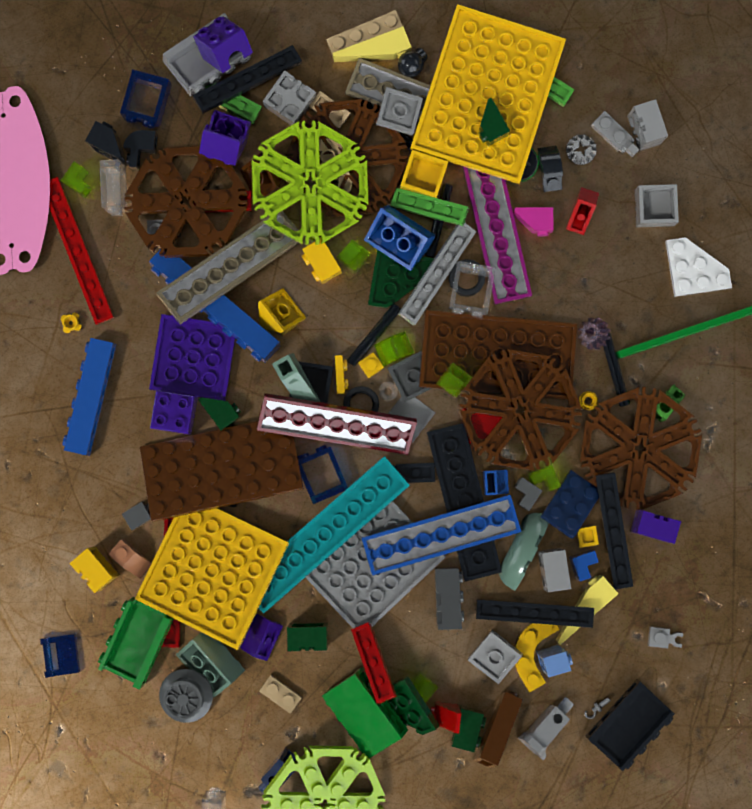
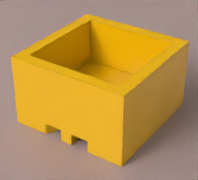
(424, 174)
(94, 569)

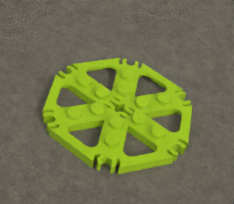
(325, 173)
(317, 789)

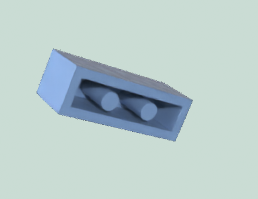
(554, 660)

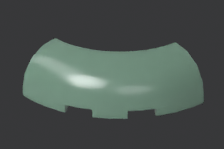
(522, 550)

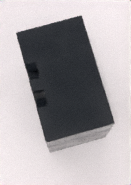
(320, 378)

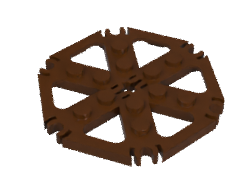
(375, 155)
(176, 216)
(531, 396)
(657, 441)

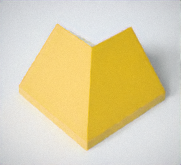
(279, 312)

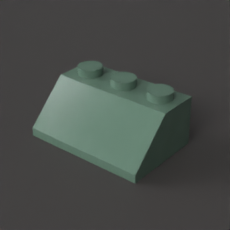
(212, 661)

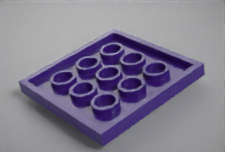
(192, 358)

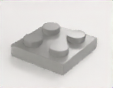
(399, 111)
(495, 656)

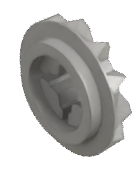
(577, 156)

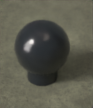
(412, 62)

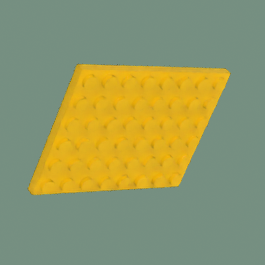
(483, 61)

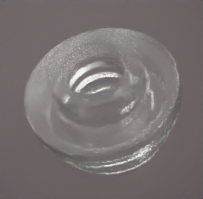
(392, 386)

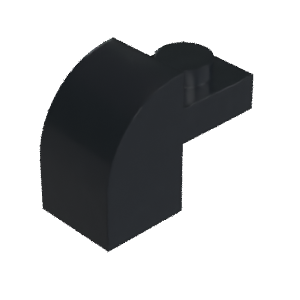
(139, 142)
(551, 168)

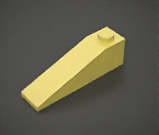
(382, 47)
(595, 596)

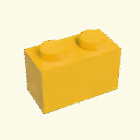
(321, 261)

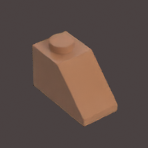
(130, 558)

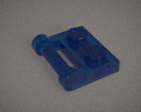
(66, 654)

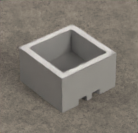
(289, 98)
(647, 125)
(656, 205)
(554, 570)

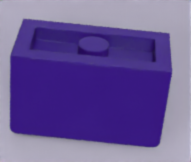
(261, 637)

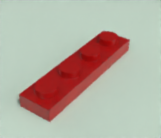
(373, 663)

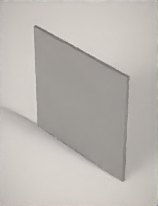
(414, 409)

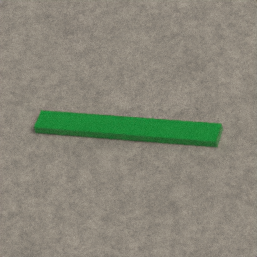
(684, 332)

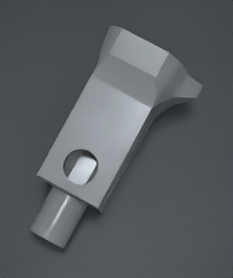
(546, 728)

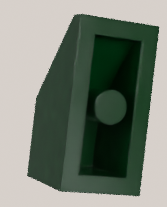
(492, 125)
(221, 412)

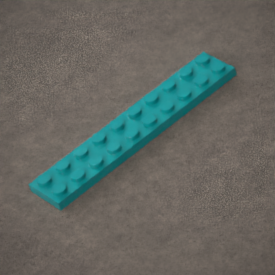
(334, 527)

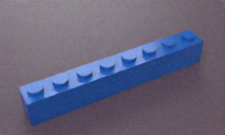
(224, 312)

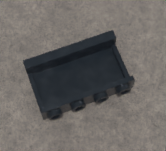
(630, 725)

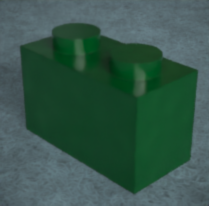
(470, 725)

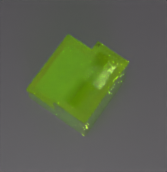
(74, 179)
(353, 256)
(394, 348)
(454, 380)
(545, 475)
(424, 685)

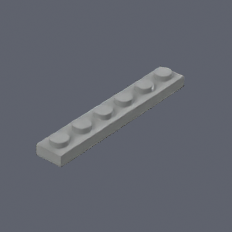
(436, 273)

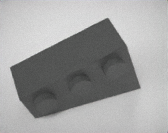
(449, 598)

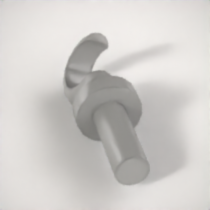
(597, 708)

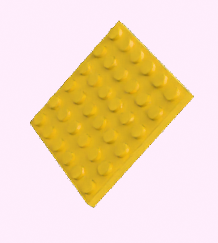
(212, 573)

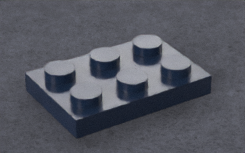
(571, 504)

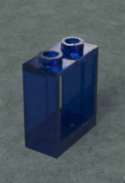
(149, 80)
(328, 493)

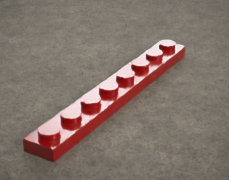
(78, 254)

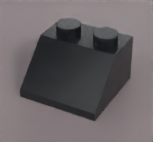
(106, 142)

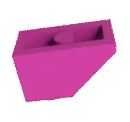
(536, 219)

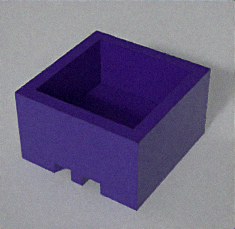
(655, 526)

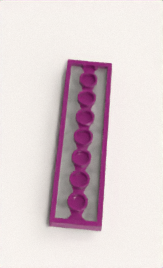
(498, 235)

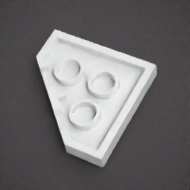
(694, 269)

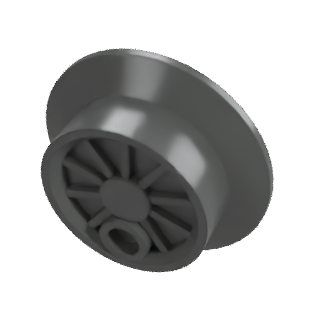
(186, 695)

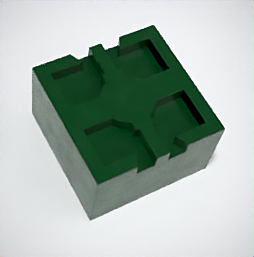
(307, 637)

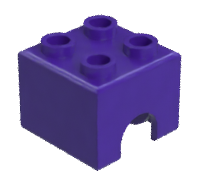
(220, 41)
(224, 137)
(173, 412)

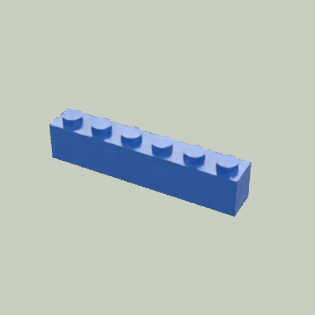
(89, 397)

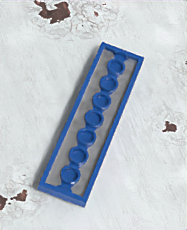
(441, 534)

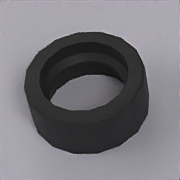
(467, 292)
(361, 389)

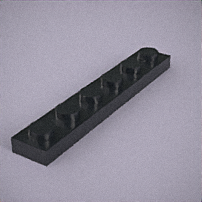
(247, 79)
(614, 530)
(535, 613)

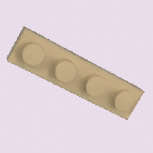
(364, 31)

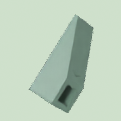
(294, 378)

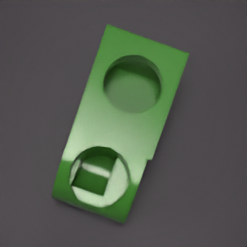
(663, 411)

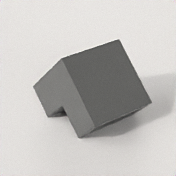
(529, 491)

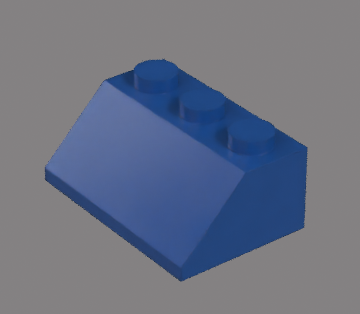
(399, 237)

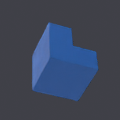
(495, 482)
(581, 562)

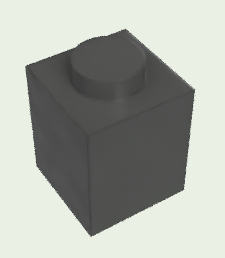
(137, 515)

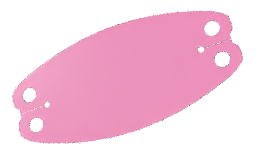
(22, 182)

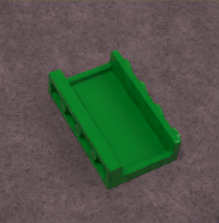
(135, 642)
(367, 723)

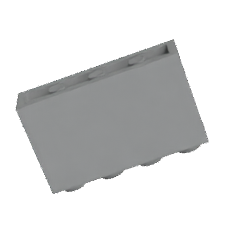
(191, 69)

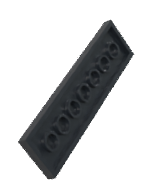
(460, 490)

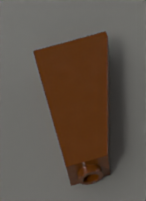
(498, 730)

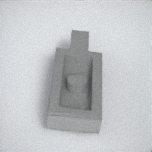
(614, 134)

